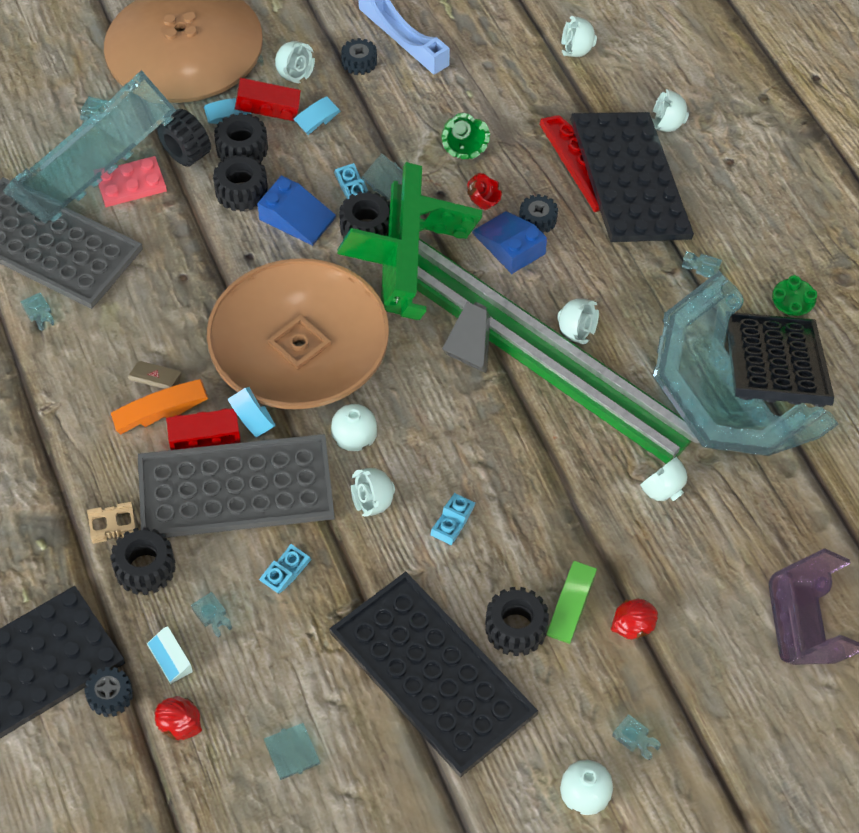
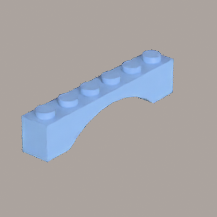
(427, 50)

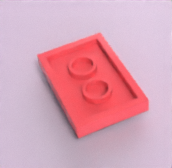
(132, 182)

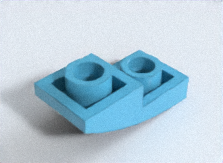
(218, 110)
(316, 114)
(350, 180)
(251, 414)
(453, 519)
(285, 570)

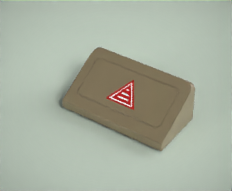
(155, 375)

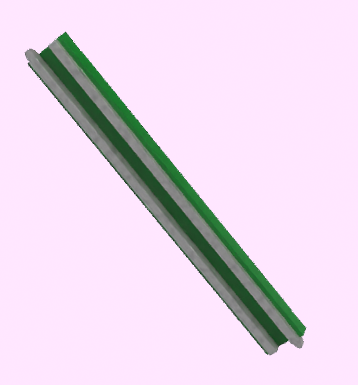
(556, 358)

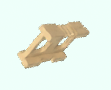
(112, 528)

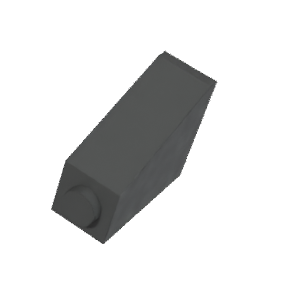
(470, 337)

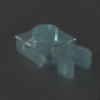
(704, 265)
(38, 310)
(210, 611)
(633, 735)

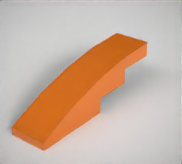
(160, 404)

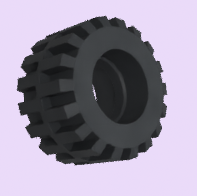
(240, 136)
(184, 138)
(239, 170)
(365, 207)
(136, 545)
(516, 603)

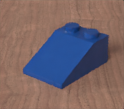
(294, 211)
(512, 240)

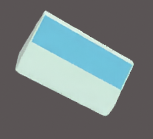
(169, 655)

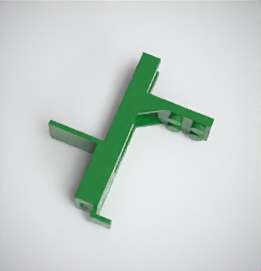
(401, 248)

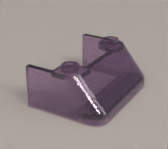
(798, 613)

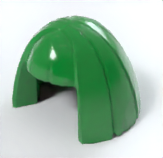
(465, 136)

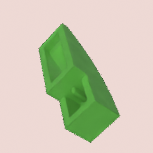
(572, 602)

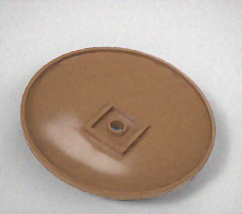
(187, 65)
(289, 302)

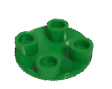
(794, 296)

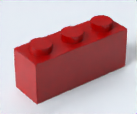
(267, 99)
(203, 429)

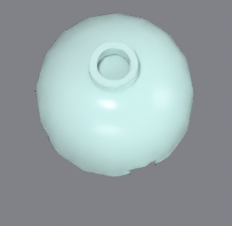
(578, 37)
(294, 61)
(670, 111)
(578, 320)
(354, 427)
(666, 482)
(372, 491)
(586, 787)

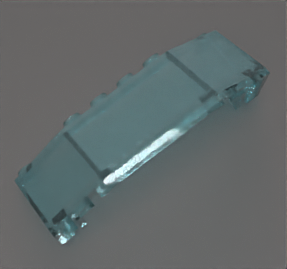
(91, 150)
(699, 381)

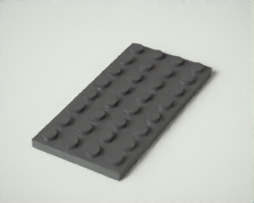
(67, 255)
(235, 486)

